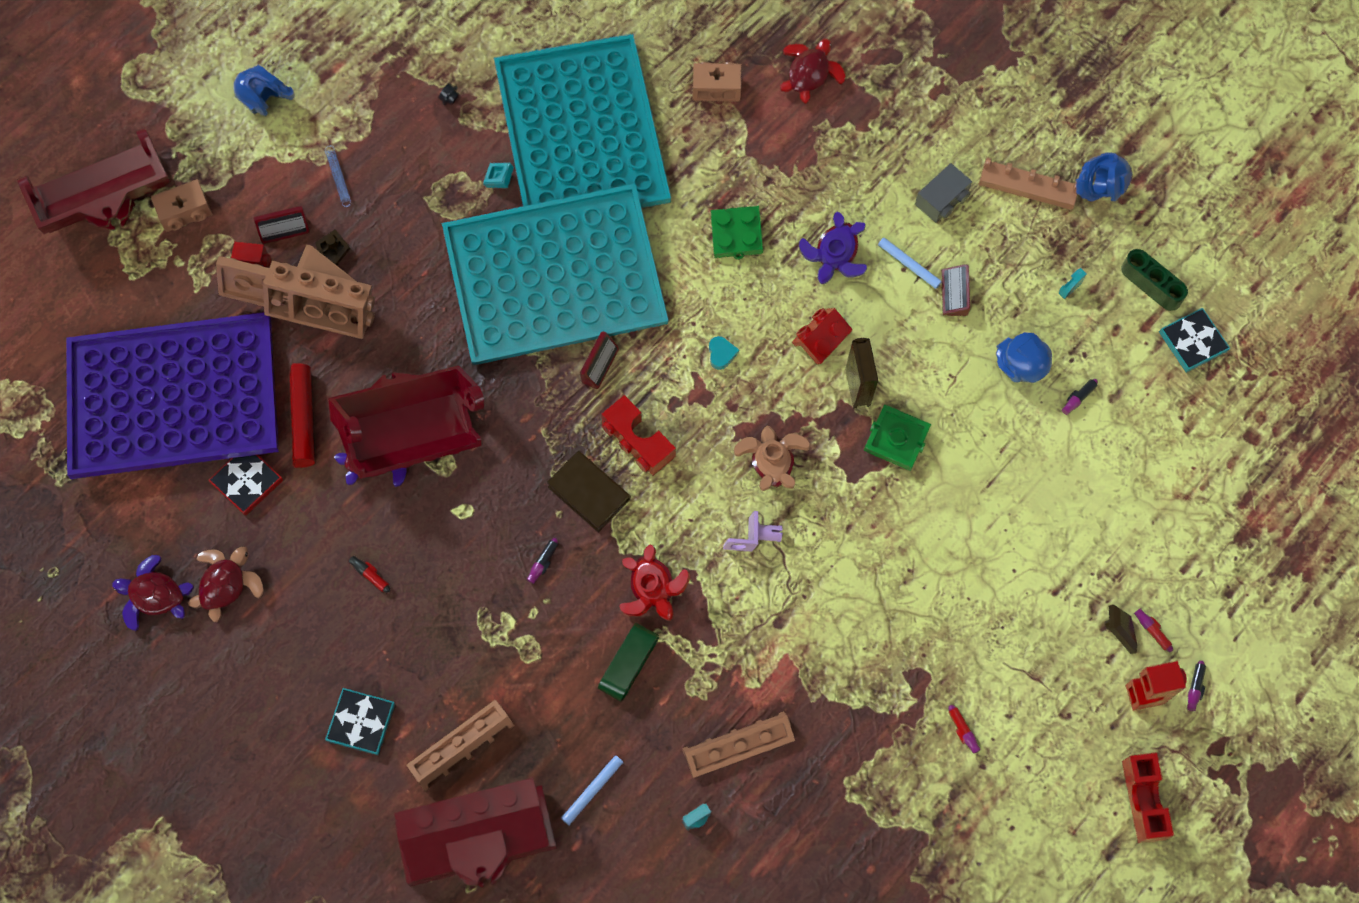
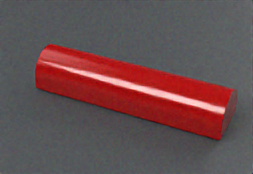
(301, 415)

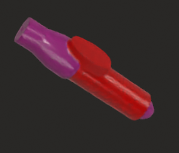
(1153, 628)
(963, 730)

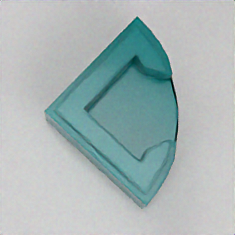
(1077, 279)

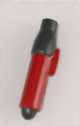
(369, 573)

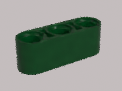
(1159, 290)
(628, 662)

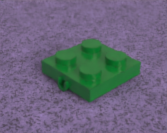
(736, 232)
(897, 437)

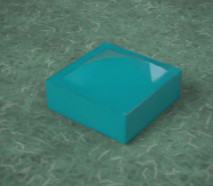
(498, 175)
(697, 817)

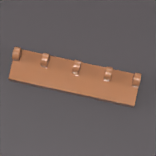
(1028, 184)
(459, 744)
(739, 745)

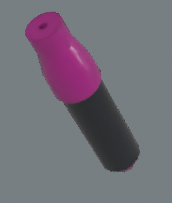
(1077, 397)
(543, 562)
(1197, 688)

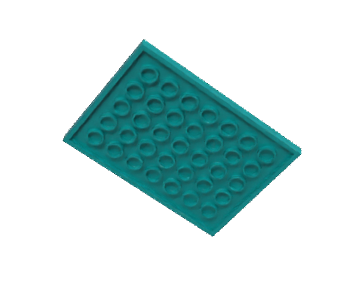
(581, 121)
(554, 274)

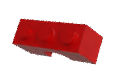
(650, 452)
(1156, 685)
(1142, 781)

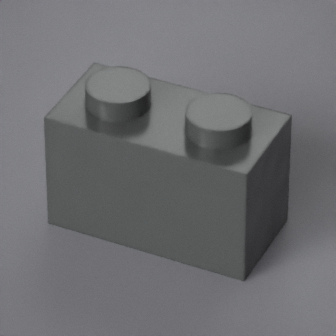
(943, 193)

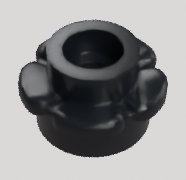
(449, 94)

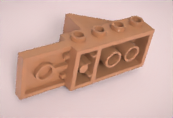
(313, 292)

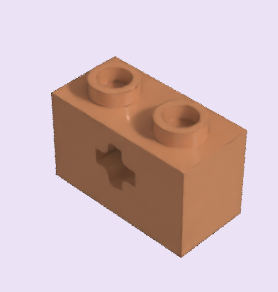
(716, 81)
(181, 205)

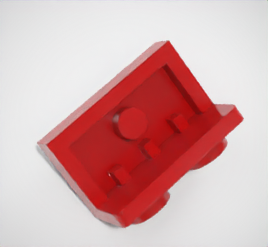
(822, 334)

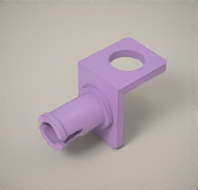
(755, 532)

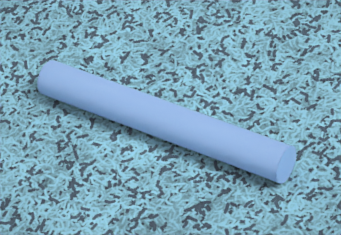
(910, 263)
(592, 790)

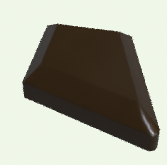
(333, 247)
(1122, 627)

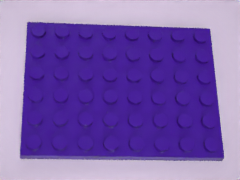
(170, 395)

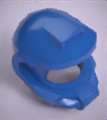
(256, 86)
(1111, 178)
(1024, 358)

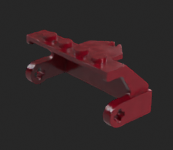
(98, 190)
(407, 420)
(474, 834)

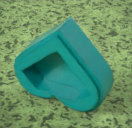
(721, 352)

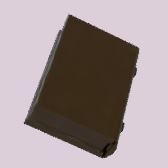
(861, 372)
(588, 491)

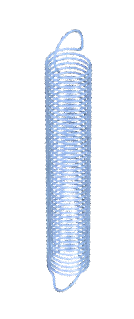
(339, 188)

